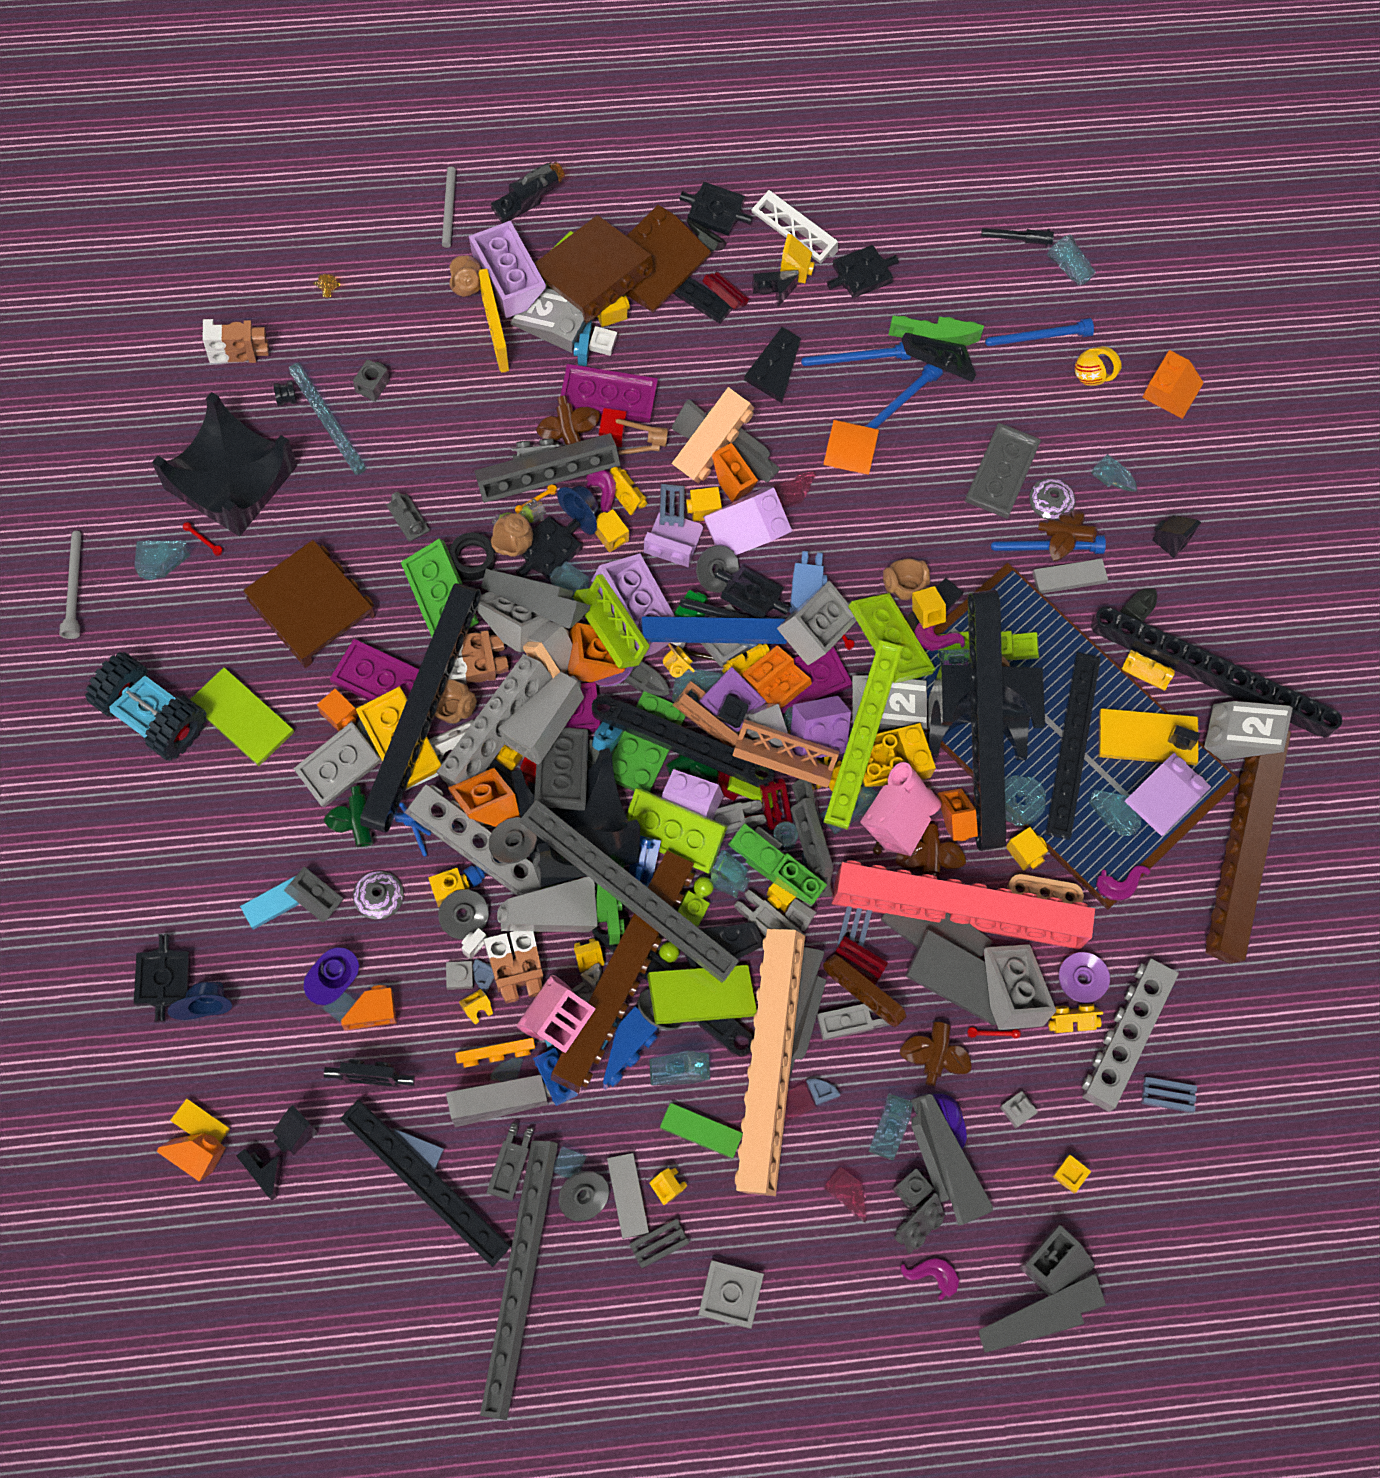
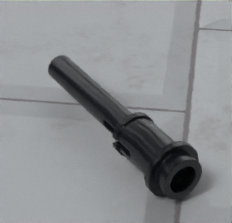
(1029, 235)

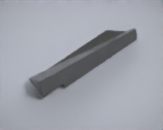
(749, 448)
(538, 597)
(809, 999)
(947, 1163)

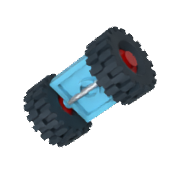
(128, 693)

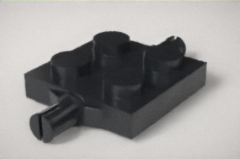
(716, 208)
(862, 271)
(550, 547)
(752, 592)
(161, 977)
(379, 1074)

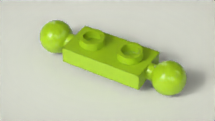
(693, 909)

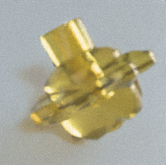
(326, 284)

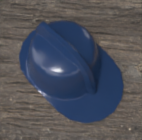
(579, 505)
(201, 1001)

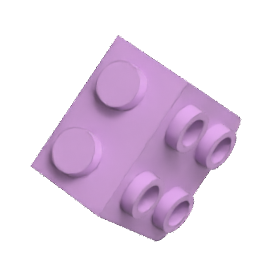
(673, 542)

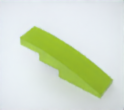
(1013, 646)

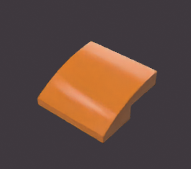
(851, 447)
(776, 678)

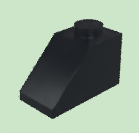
(1175, 533)
(293, 1131)

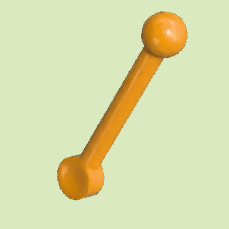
(551, 489)

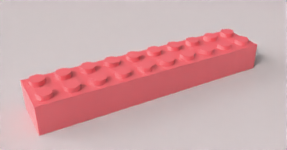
(983, 908)

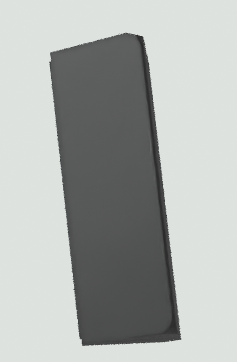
(313, 894)

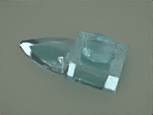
(1113, 473)

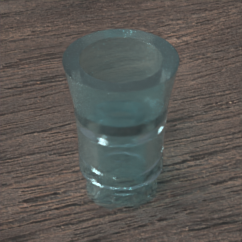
(1071, 260)

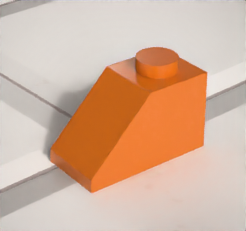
(733, 472)
(958, 814)
(371, 1009)
(193, 1154)

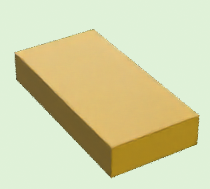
(196, 1121)

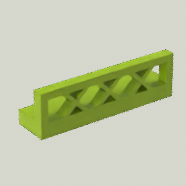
(610, 627)

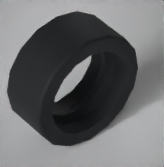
(471, 539)

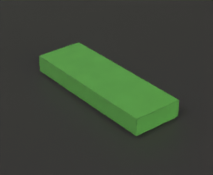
(701, 1130)

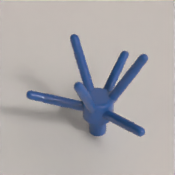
(410, 822)

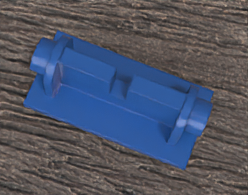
(648, 854)
(545, 1065)

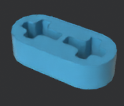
(606, 737)

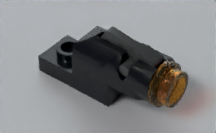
(526, 191)

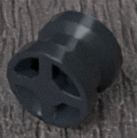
(285, 393)

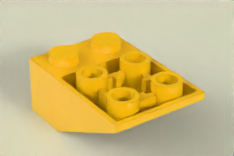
(898, 746)

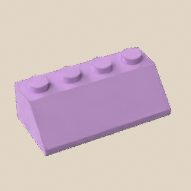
(509, 267)
(637, 592)

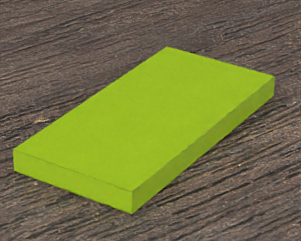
(883, 621)
(242, 717)
(678, 828)
(699, 996)

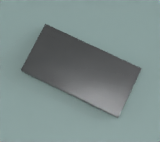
(1002, 470)
(563, 772)
(961, 935)
(952, 975)

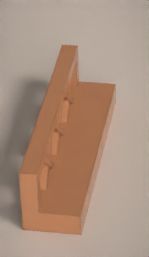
(704, 718)
(785, 761)

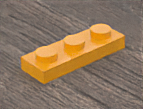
(495, 1052)

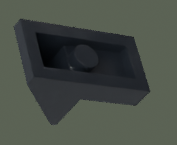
(779, 282)
(266, 1177)

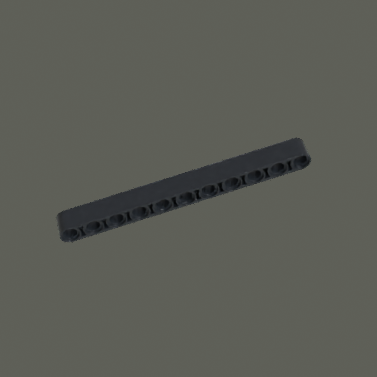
(1202, 671)
(420, 708)
(987, 718)

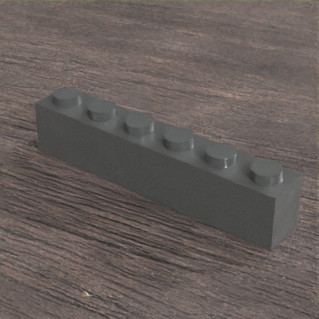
(547, 468)

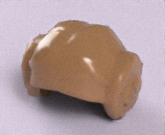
(464, 275)
(512, 535)
(906, 577)
(456, 703)

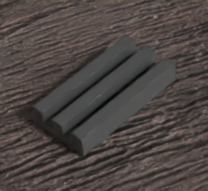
(679, 1233)

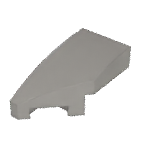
(590, 980)

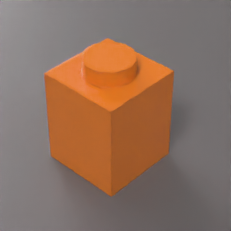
(337, 710)

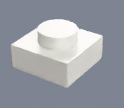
(603, 341)
(473, 943)

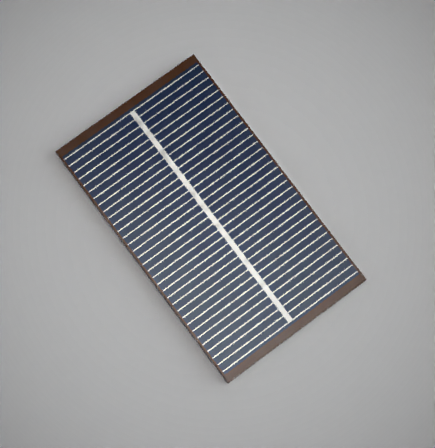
(1092, 843)

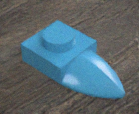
(581, 348)

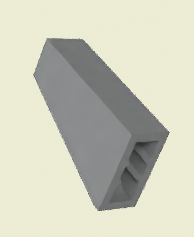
(542, 718)
(552, 909)
(496, 1100)

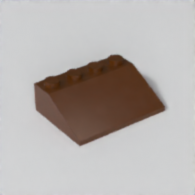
(674, 256)

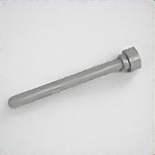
(70, 628)

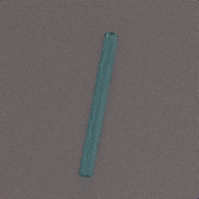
(327, 419)

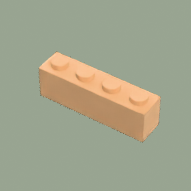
(714, 433)

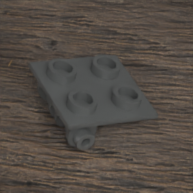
(927, 1218)

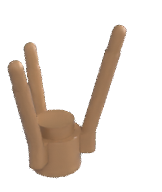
(656, 436)

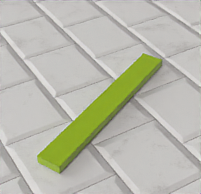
(863, 735)

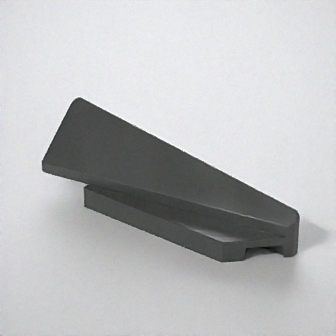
(810, 832)
(1045, 1317)

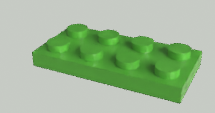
(431, 580)
(637, 760)

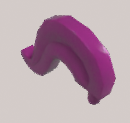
(606, 482)
(932, 642)
(1123, 890)
(940, 1270)

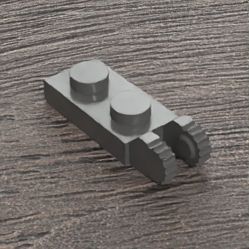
(509, 1165)

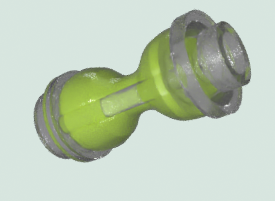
(531, 511)

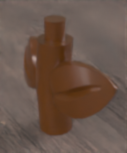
(568, 422)
(1066, 533)
(933, 854)
(936, 1054)

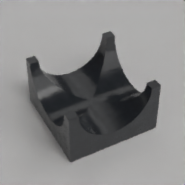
(227, 469)
(951, 704)
(600, 823)

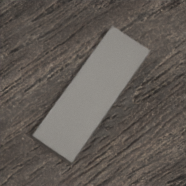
(1070, 576)
(627, 1196)

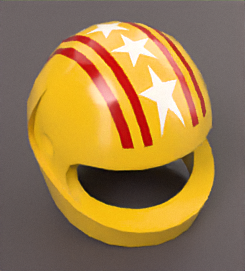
(1091, 369)

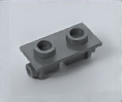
(524, 448)
(407, 516)

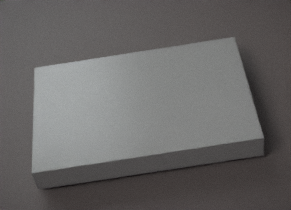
(337, 764)

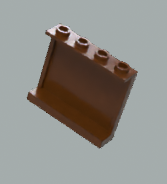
(594, 267)
(308, 601)

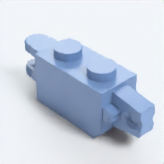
(806, 580)

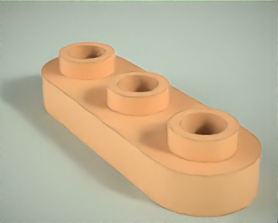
(1054, 888)

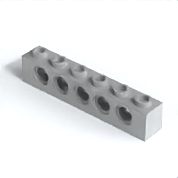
(483, 739)
(462, 842)
(1161, 980)

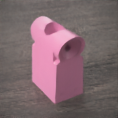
(901, 811)
(556, 1015)

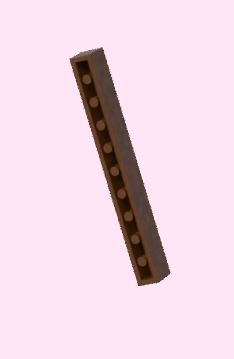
(1245, 856)
(620, 978)

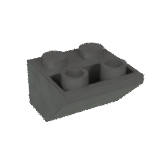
(1058, 1262)

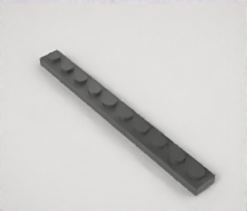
(629, 891)
(519, 1280)

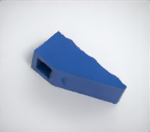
(630, 1038)

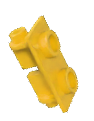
(627, 496)
(677, 661)
(741, 663)
(1148, 670)
(1085, 1017)

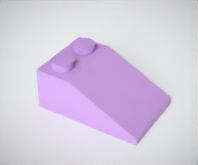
(749, 521)
(693, 793)
(1168, 794)

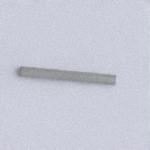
(448, 208)

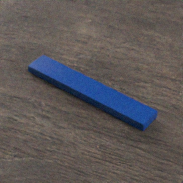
(712, 630)

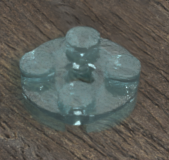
(1035, 800)

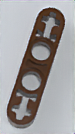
(864, 990)

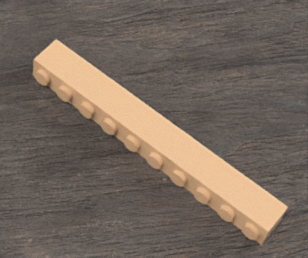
(770, 1063)

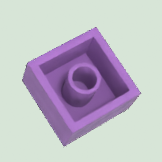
(821, 722)

